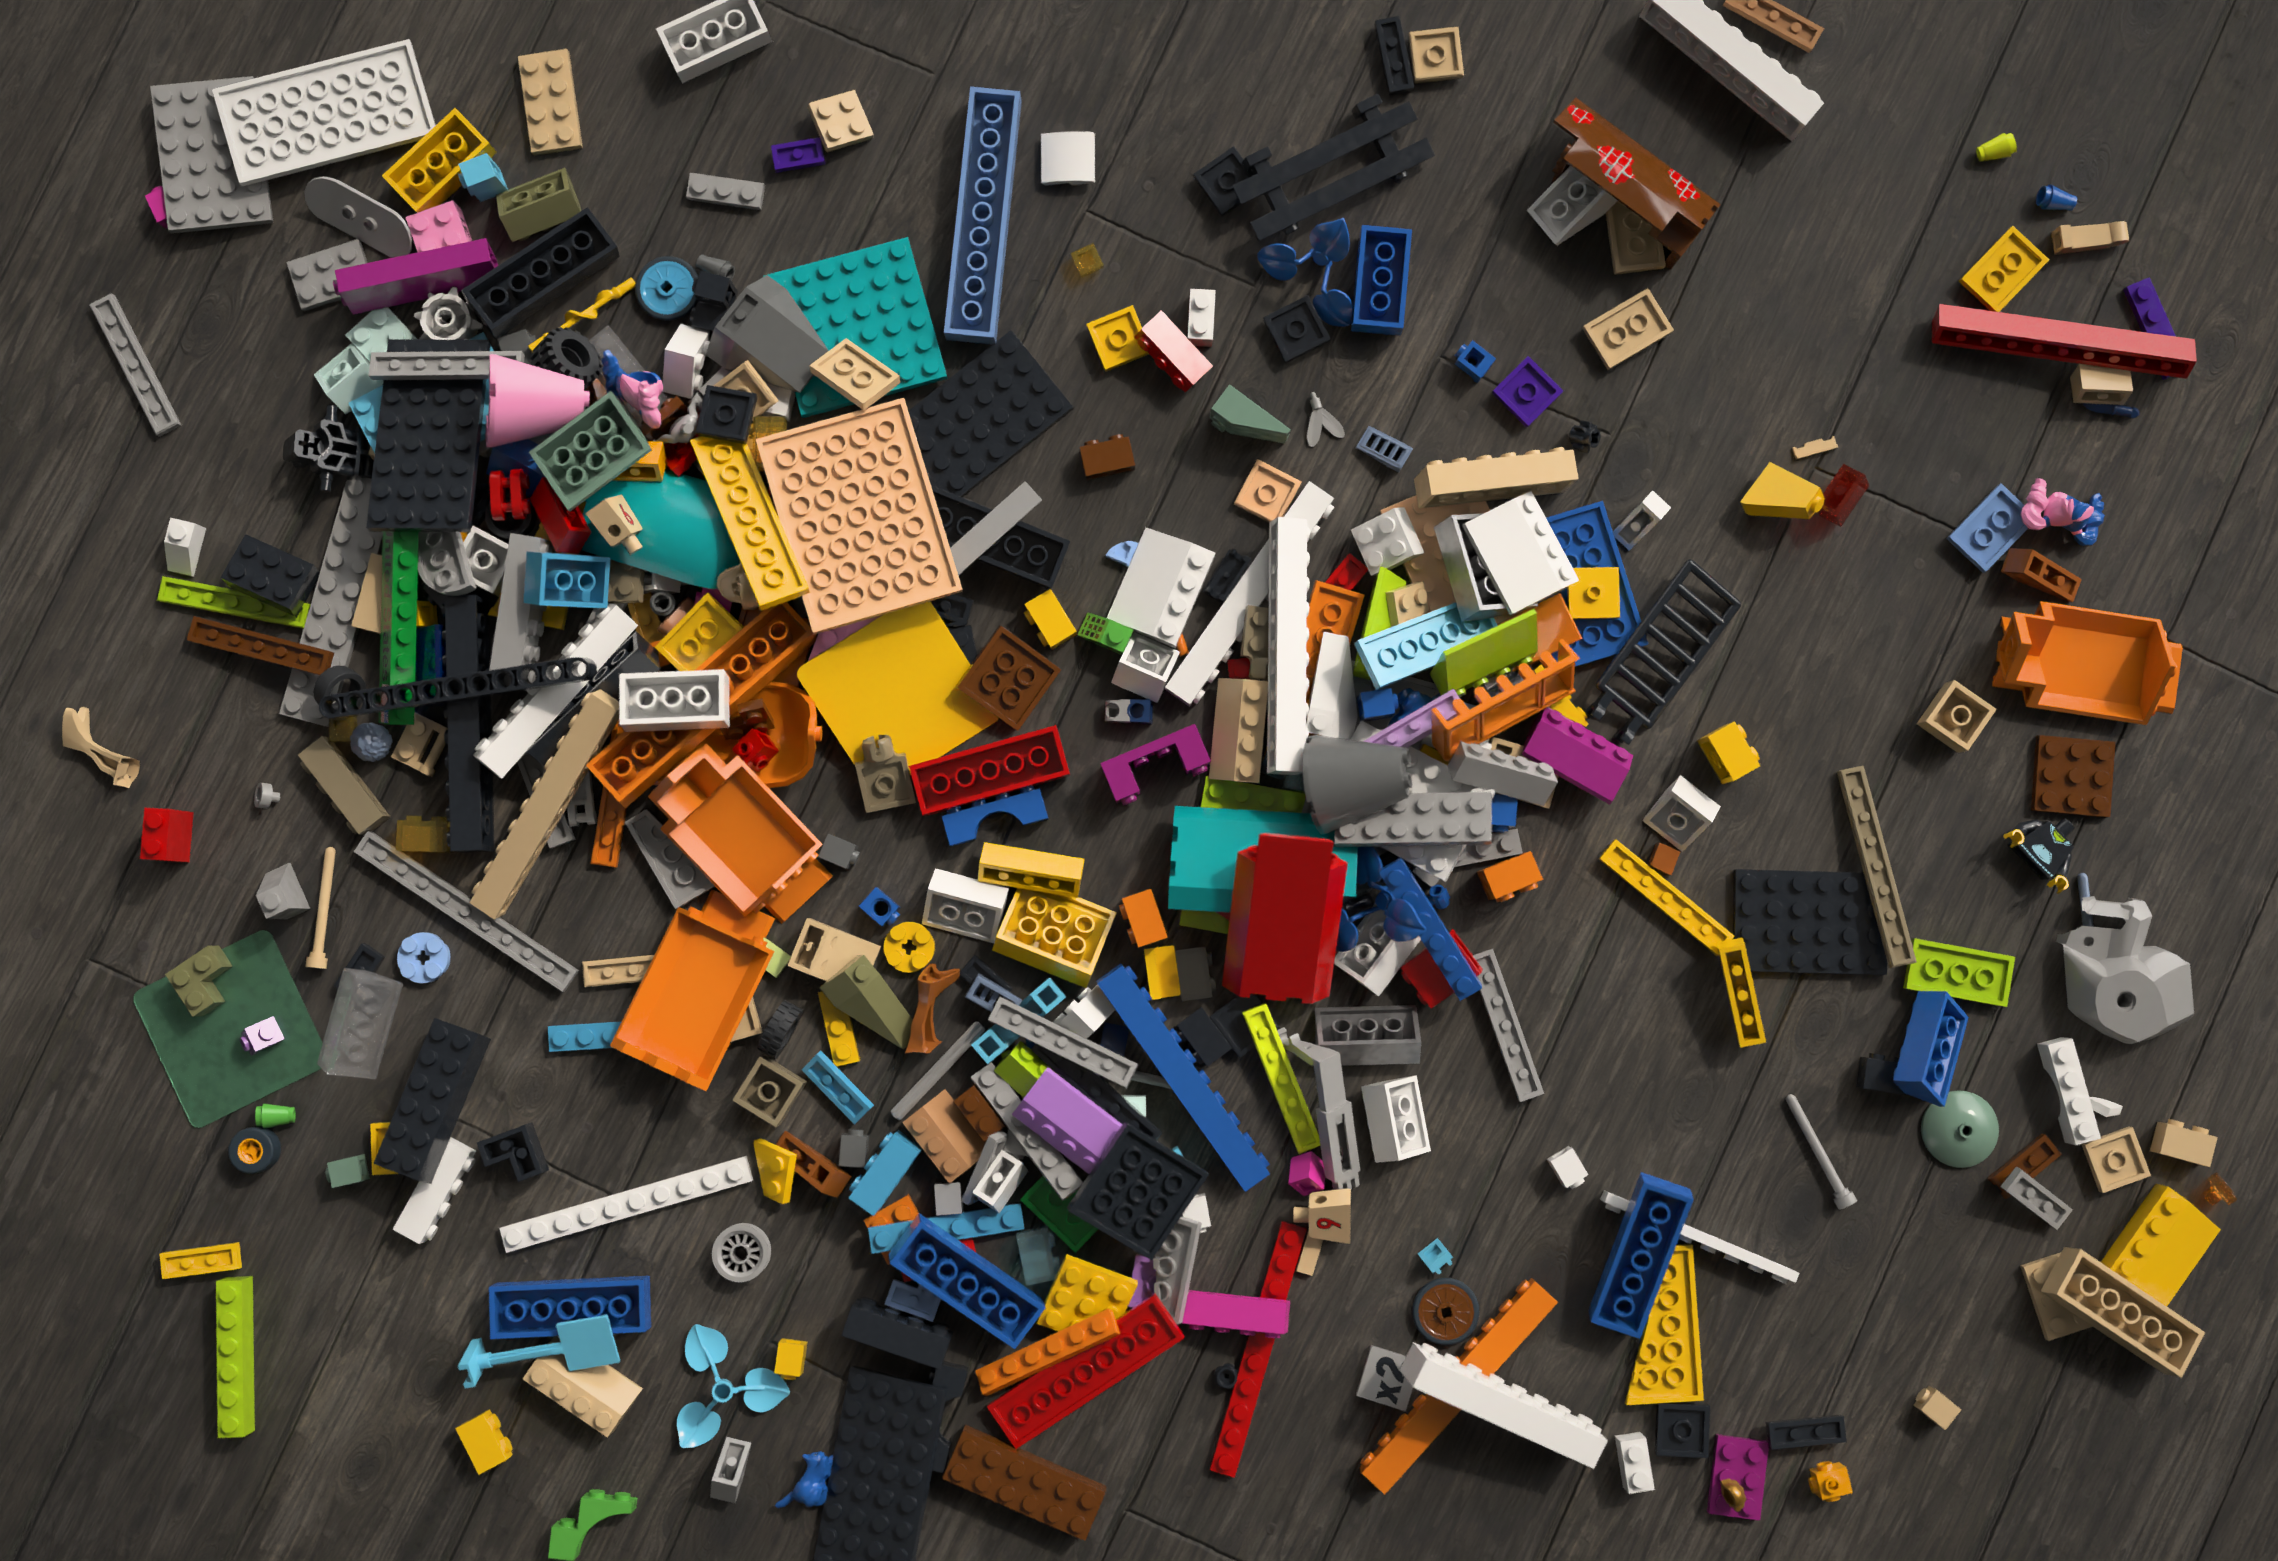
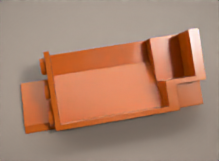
(2089, 662)
(740, 834)

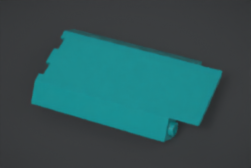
(1208, 845)

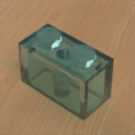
(1037, 1255)

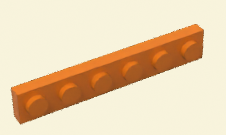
(1047, 1352)

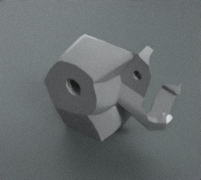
(2121, 984)

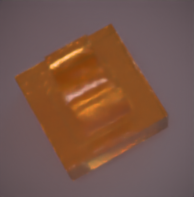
(2219, 1191)

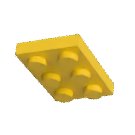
(2003, 270)
(699, 634)

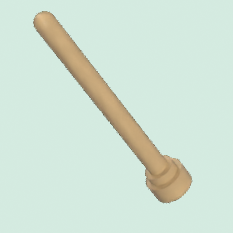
(317, 957)

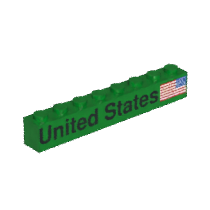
(398, 619)

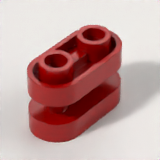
(519, 504)

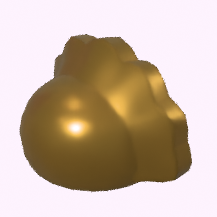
(1733, 1494)

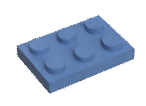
(1990, 528)

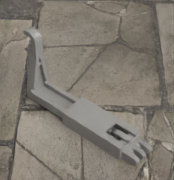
(1333, 1115)

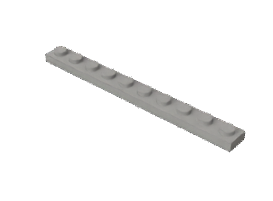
(458, 906)

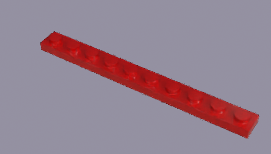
(1256, 1354)

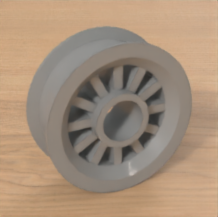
(719, 1257)

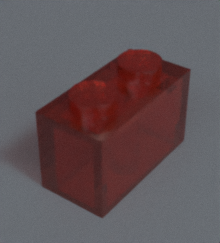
(1843, 495)

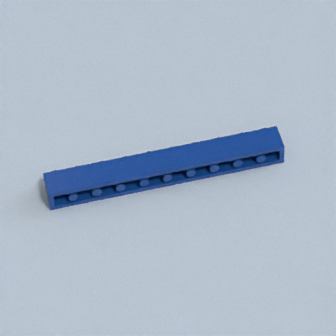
(1183, 1077)

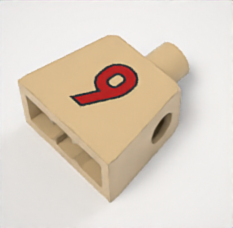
(617, 523)
(1327, 1215)

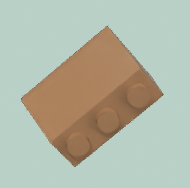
(946, 1136)

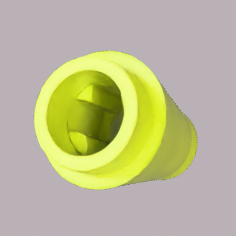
(1999, 147)

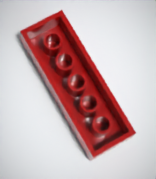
(989, 770)

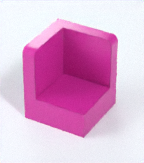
(1307, 1173)

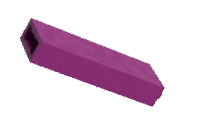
(413, 276)

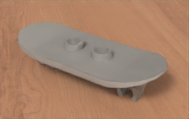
(359, 216)

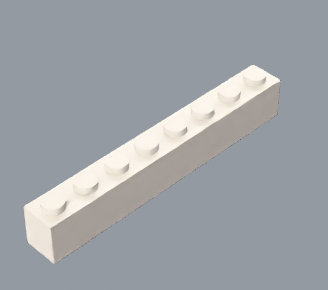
(542, 705)

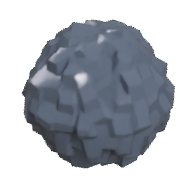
(370, 741)

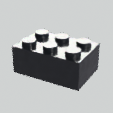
(270, 575)

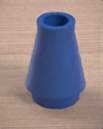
(2053, 198)

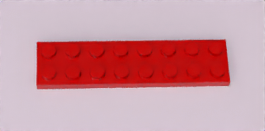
(1069, 1384)

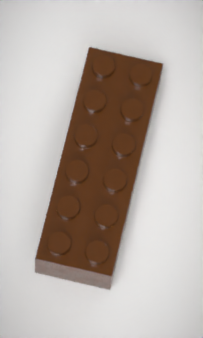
(1025, 1482)

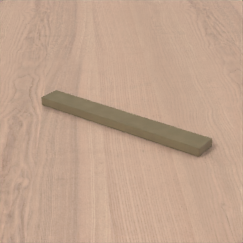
(1876, 867)

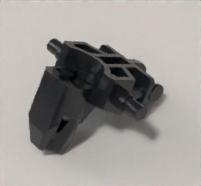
(329, 450)

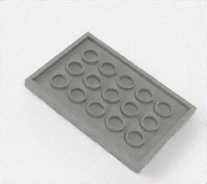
(197, 162)

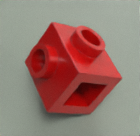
(755, 749)

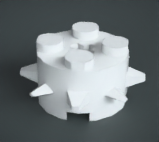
(440, 309)

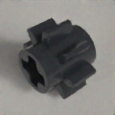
(1584, 436)

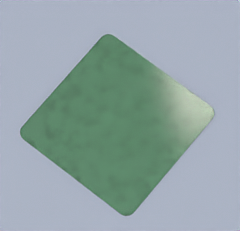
(205, 1052)

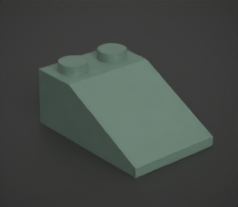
(1245, 418)

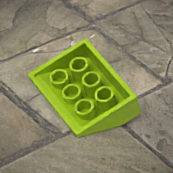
(1487, 655)

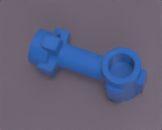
(1439, 896)

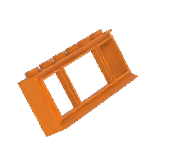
(1508, 707)

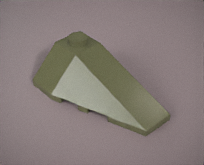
(869, 1000)

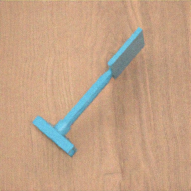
(583, 1342)

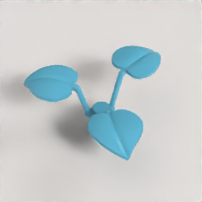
(762, 1389)

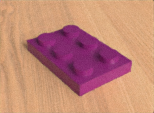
(1740, 1461)

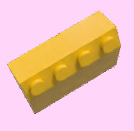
(1054, 933)
(2161, 1244)

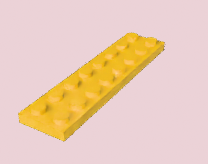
(750, 521)

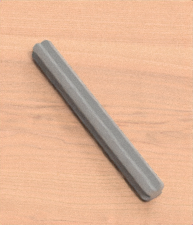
(937, 1070)

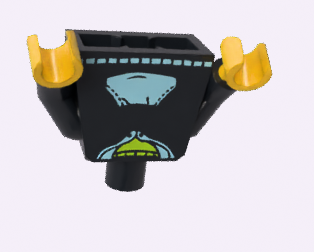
(2044, 849)

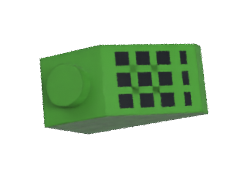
(1105, 633)

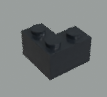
(714, 298)
(520, 1146)

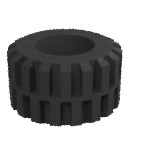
(569, 355)

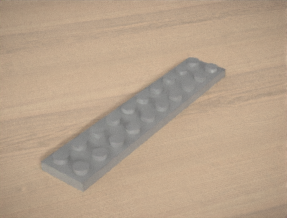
(335, 598)

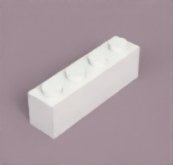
(431, 1200)

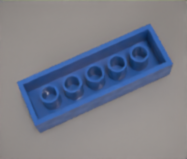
(1640, 1255)
(966, 1281)
(537, 1306)

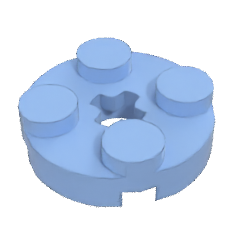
(408, 957)

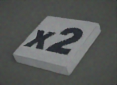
(1382, 1379)

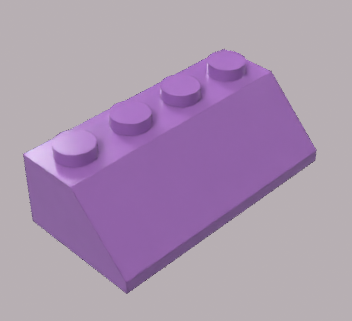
(1067, 1120)

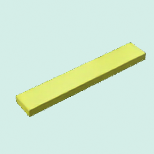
(1282, 1078)

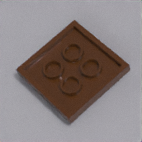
(1008, 678)
(2073, 776)

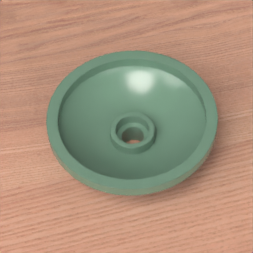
(1943, 1130)

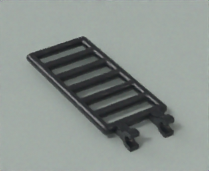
(1608, 694)

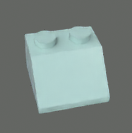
(346, 377)

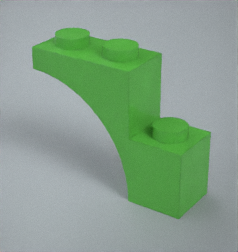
(594, 1506)

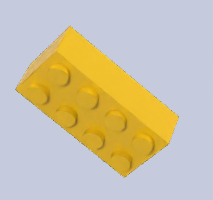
(431, 167)

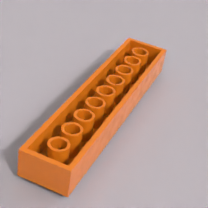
(751, 662)

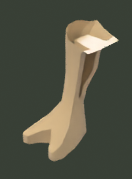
(78, 737)

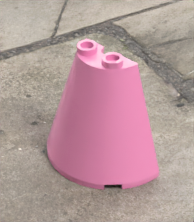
(529, 401)

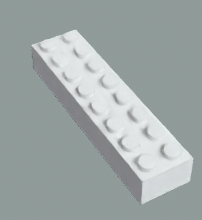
(1735, 62)
(1503, 1404)

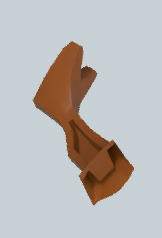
(930, 985)

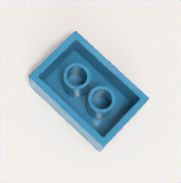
(566, 580)
(884, 1171)

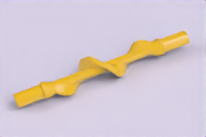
(603, 297)

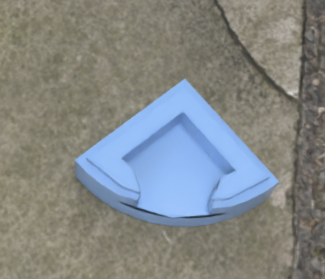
(1122, 552)

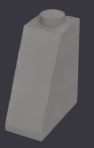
(281, 894)

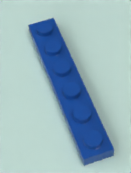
(1436, 938)

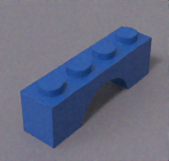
(963, 824)

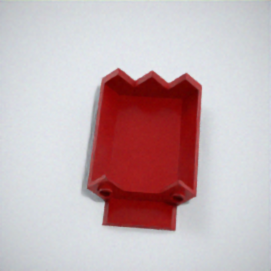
(1284, 918)

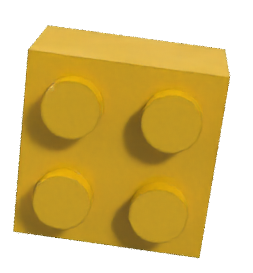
(1729, 752)

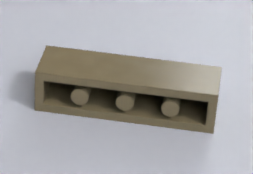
(343, 785)

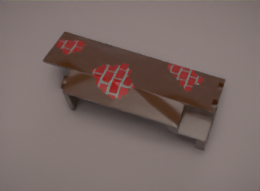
(1634, 178)

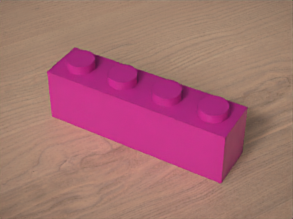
(1236, 1312)

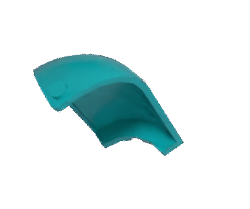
(679, 531)

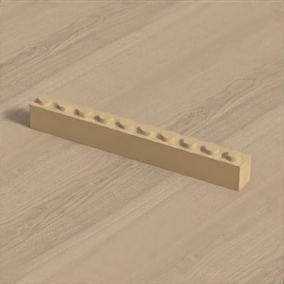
(547, 804)

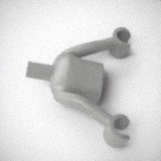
(684, 427)

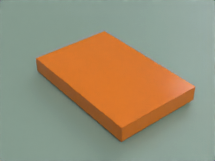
(1553, 625)

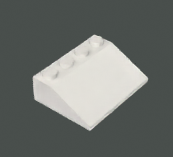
(1520, 553)
(1161, 586)

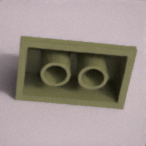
(537, 205)

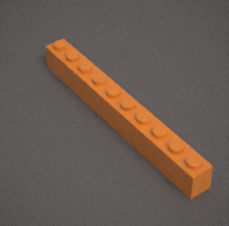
(1432, 1415)

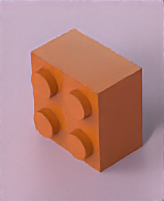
(1509, 876)
(1143, 917)

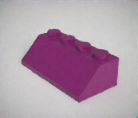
(1577, 754)

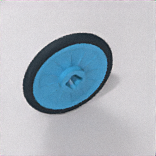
(655, 277)

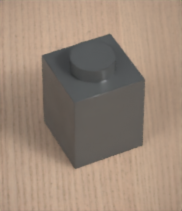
(839, 852)
(854, 1148)

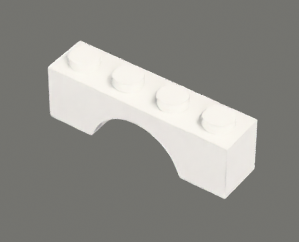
(2076, 1113)

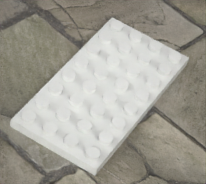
(324, 112)

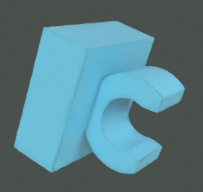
(1435, 1256)

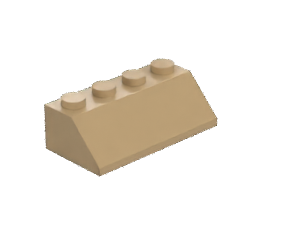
(1238, 730)
(592, 1394)

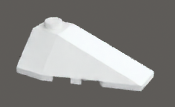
(1333, 692)

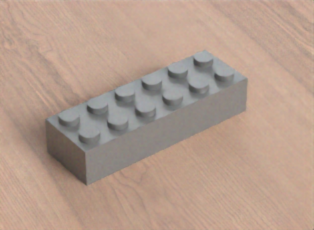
(518, 622)

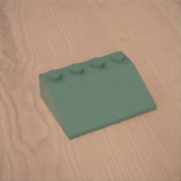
(591, 450)

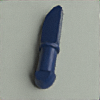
(2113, 409)

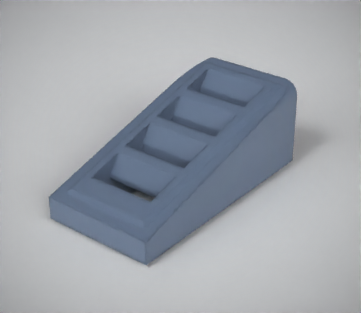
(1396, 444)
(989, 985)

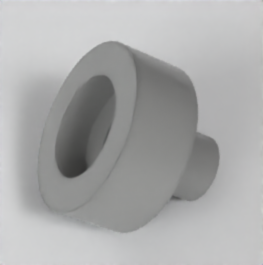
(264, 795)

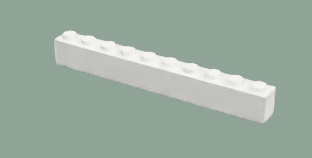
(1228, 623)
(1287, 645)

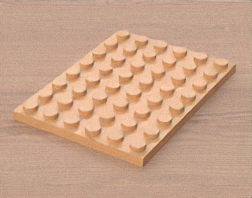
(859, 515)

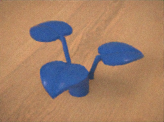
(1329, 244)
(1401, 921)

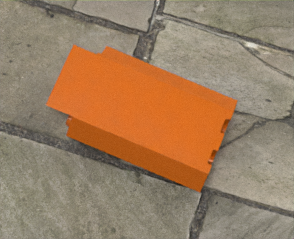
(696, 990)

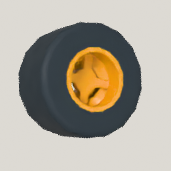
(244, 1152)

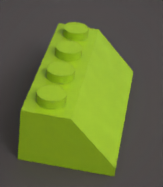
(1377, 614)

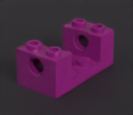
(1189, 749)

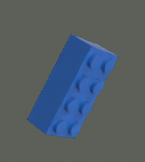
(1381, 280)

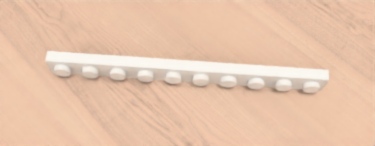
(626, 1204)

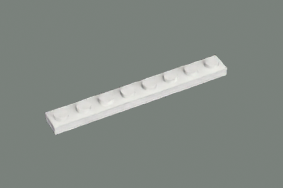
(1712, 1243)

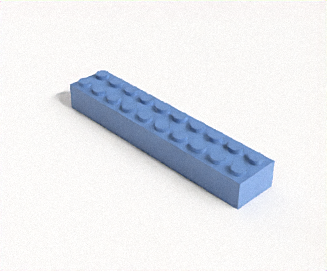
(982, 215)

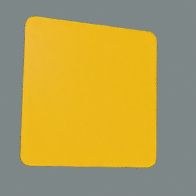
(898, 683)

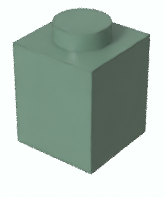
(347, 1171)

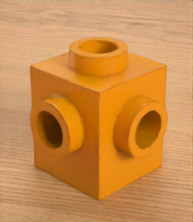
(1829, 1481)

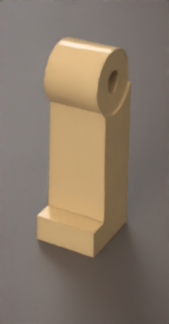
(2089, 237)

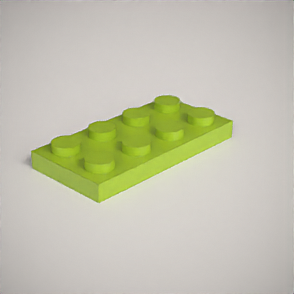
(1960, 972)

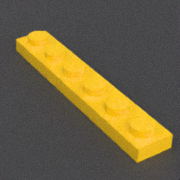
(1665, 896)

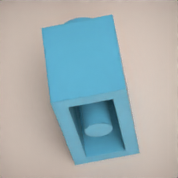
(482, 177)

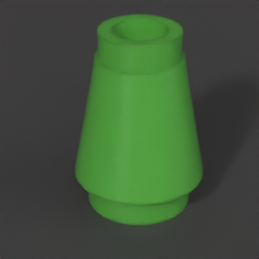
(274, 1115)

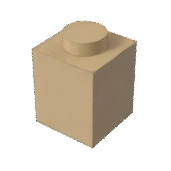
(1936, 1407)

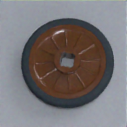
(1443, 1294)

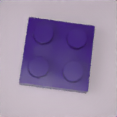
(1527, 391)

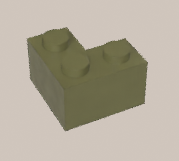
(194, 980)

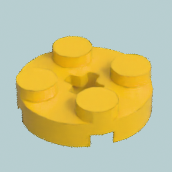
(897, 955)

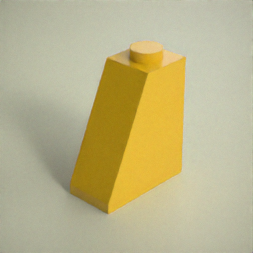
(1782, 495)

